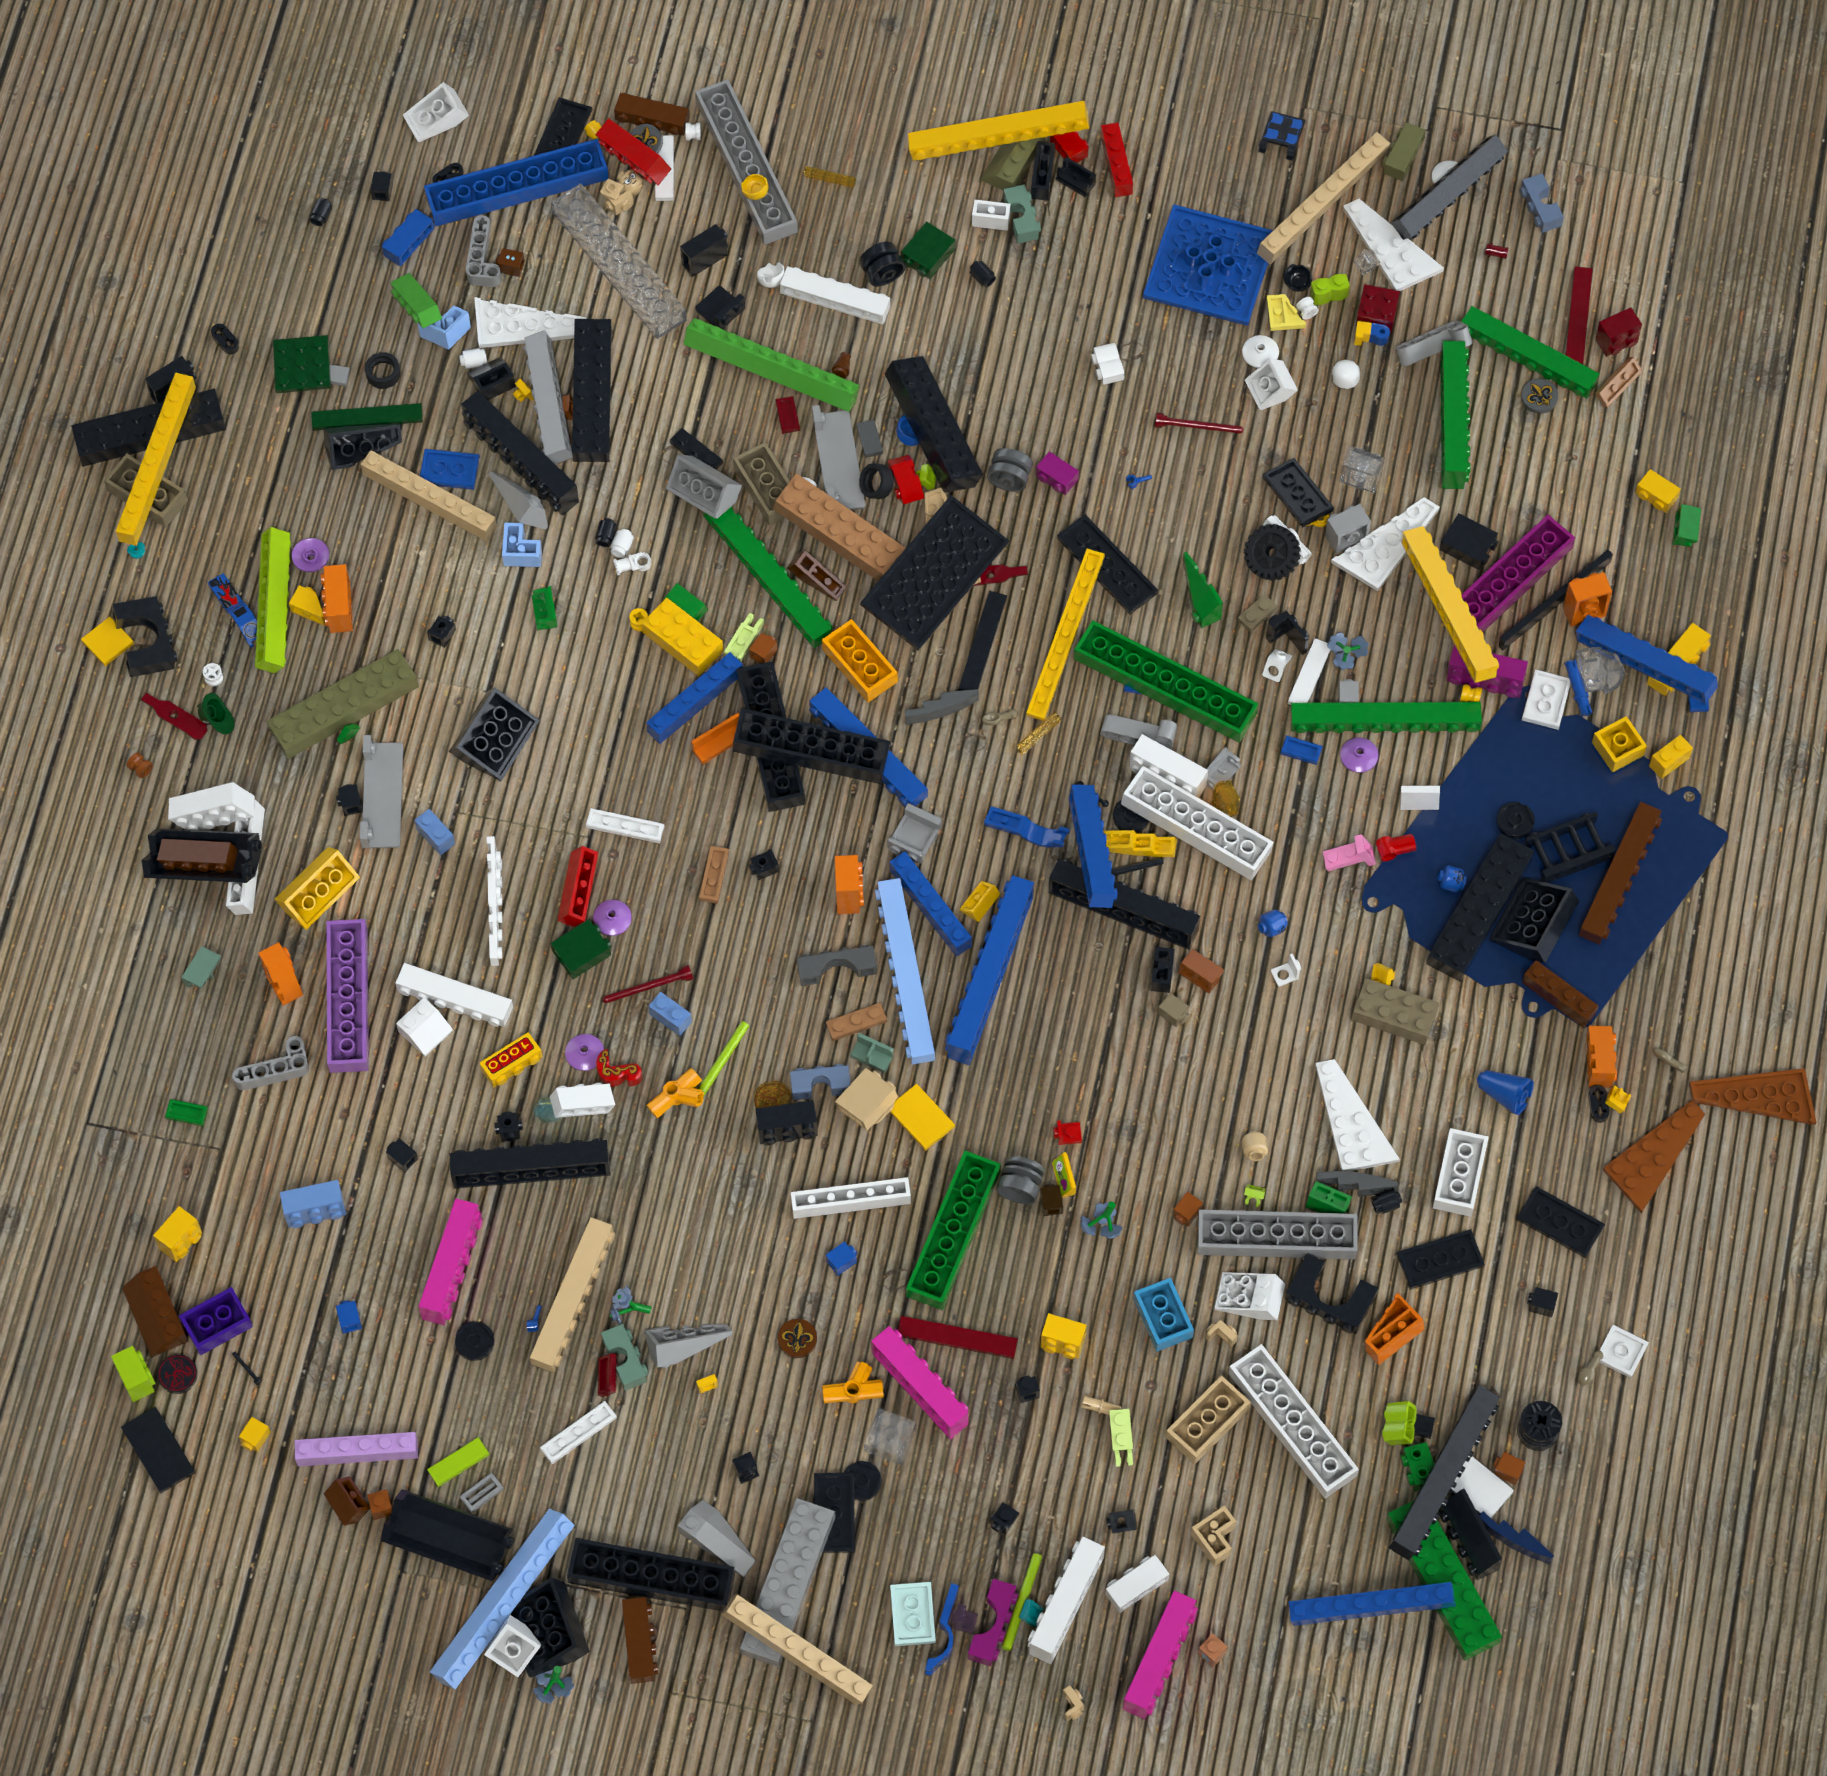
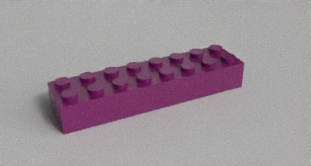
(1517, 571)

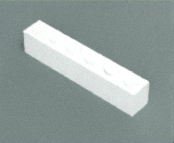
(835, 295)
(242, 895)
(454, 995)
(850, 1198)

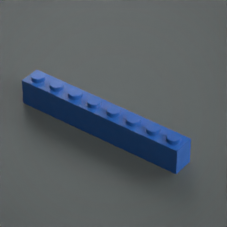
(1648, 659)
(896, 775)
(1092, 846)
(1372, 1604)

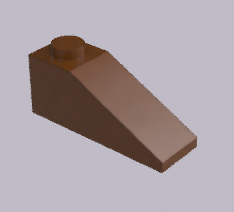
(816, 575)

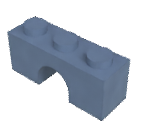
(1545, 215)
(804, 1080)

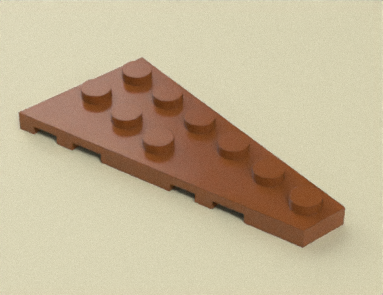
(1767, 1094)
(1649, 1160)

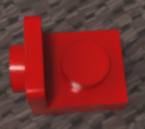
(1067, 1133)

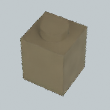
(1174, 1010)

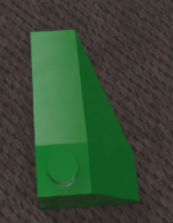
(1204, 598)

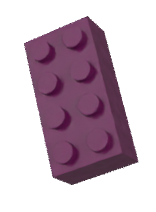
(1508, 680)

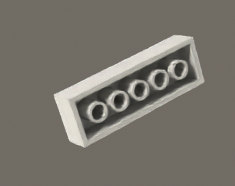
(1067, 1598)

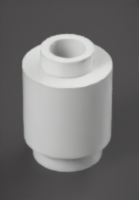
(473, 358)
(621, 543)

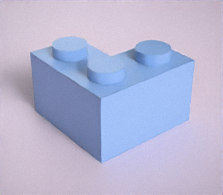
(448, 329)
(519, 551)

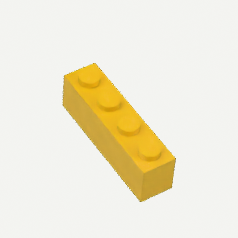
(1688, 648)

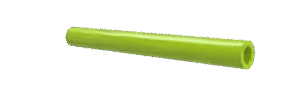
(723, 1057)
(1023, 1595)

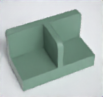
(201, 968)
(872, 1053)

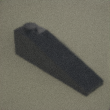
(353, 443)

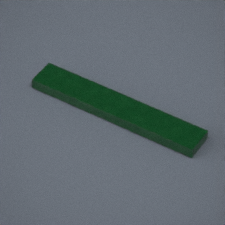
(367, 416)

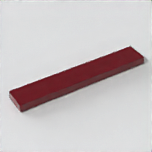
(1579, 313)
(958, 1337)

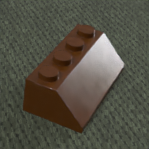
(154, 1312)

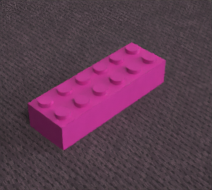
(450, 1262)
(920, 1382)
(1159, 1655)

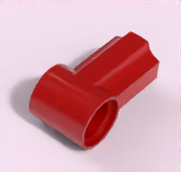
(1391, 847)

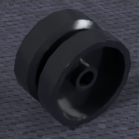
(882, 264)

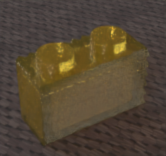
(1226, 798)

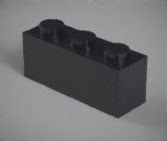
(1043, 170)

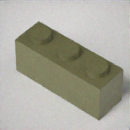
(1403, 151)

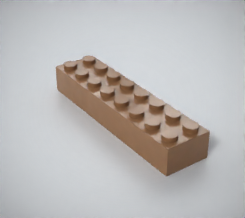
(837, 527)

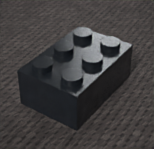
(786, 1122)

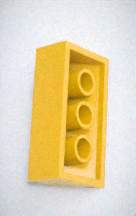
(317, 887)

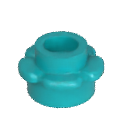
(136, 554)

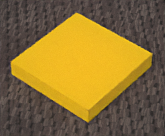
(107, 641)

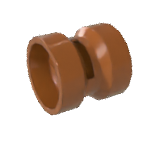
(141, 766)

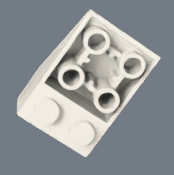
(1250, 1295)

